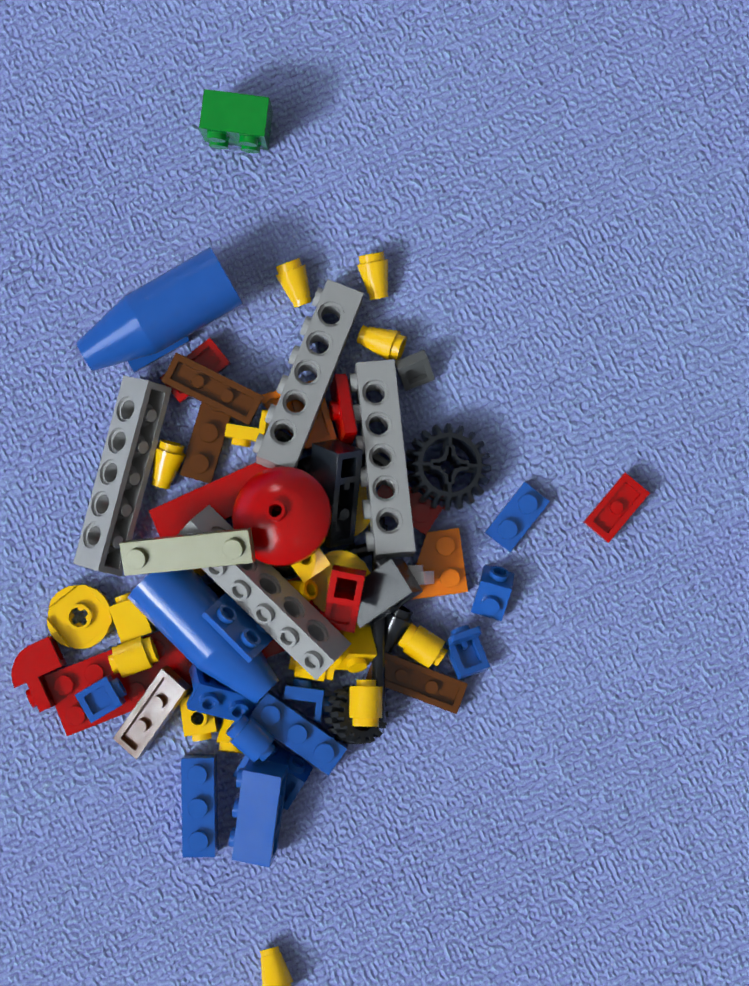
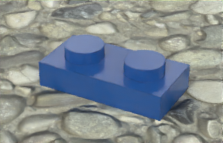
(517, 517)

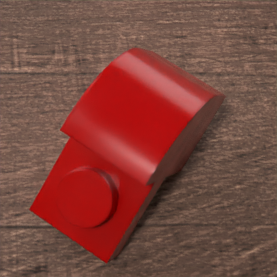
(344, 597)
(31, 667)

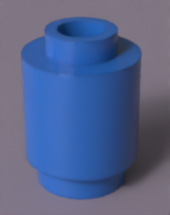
(251, 738)

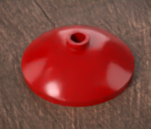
(299, 527)

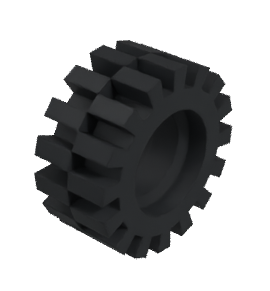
(341, 722)

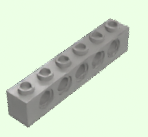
(333, 299)
(381, 377)
(122, 474)
(275, 604)

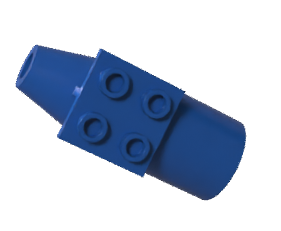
(160, 314)
(208, 630)

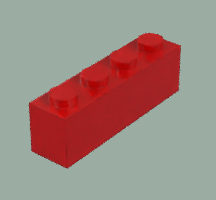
(219, 494)

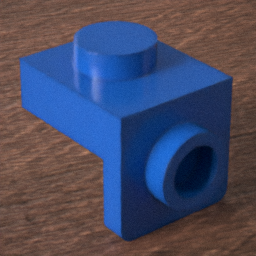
(493, 592)
(466, 651)
(304, 691)
(102, 697)

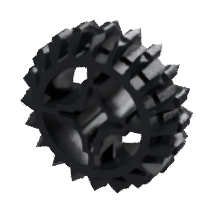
(434, 468)

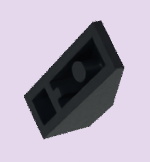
(338, 471)

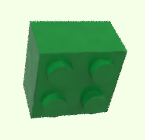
(236, 120)

